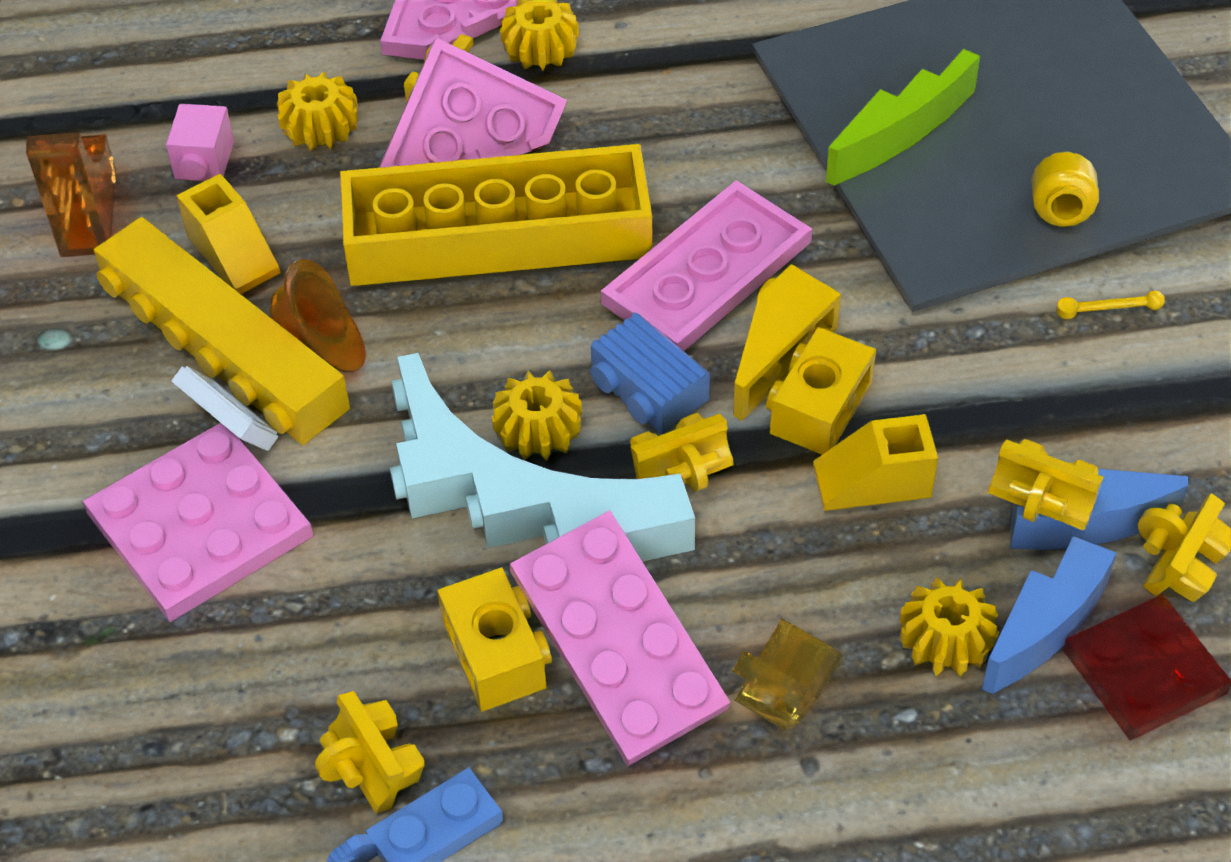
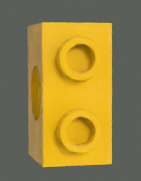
(821, 390)
(494, 667)

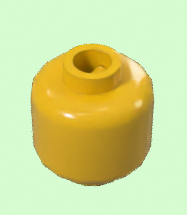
(1065, 189)

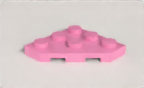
(418, 22)
(470, 112)

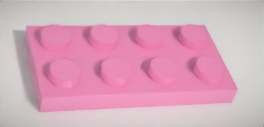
(708, 265)
(619, 637)

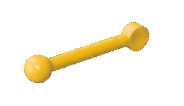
(1068, 307)

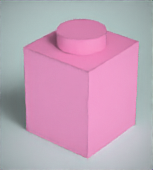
(200, 142)

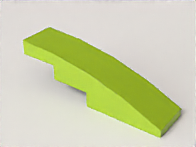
(898, 122)

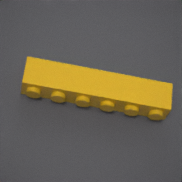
(222, 331)

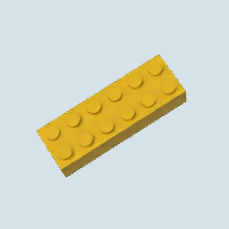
(495, 214)

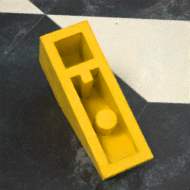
(783, 318)

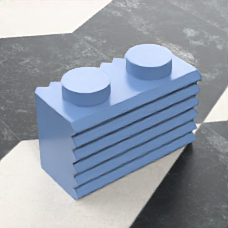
(648, 373)

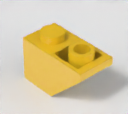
(227, 234)
(879, 465)

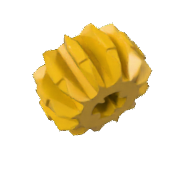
(539, 32)
(317, 111)
(537, 415)
(948, 626)

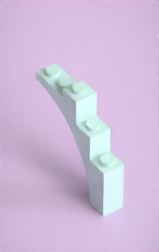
(515, 500)

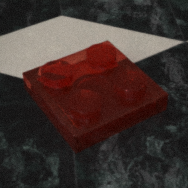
(1147, 666)

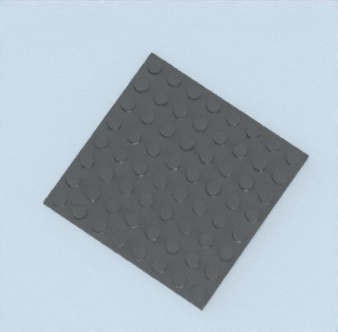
(1048, 82)

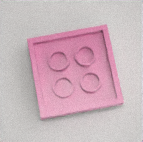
(197, 520)

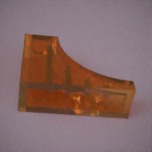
(75, 187)

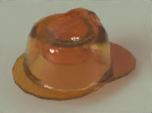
(315, 315)

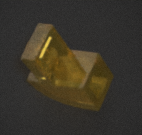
(786, 675)

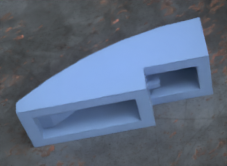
(1114, 516)
(1049, 613)

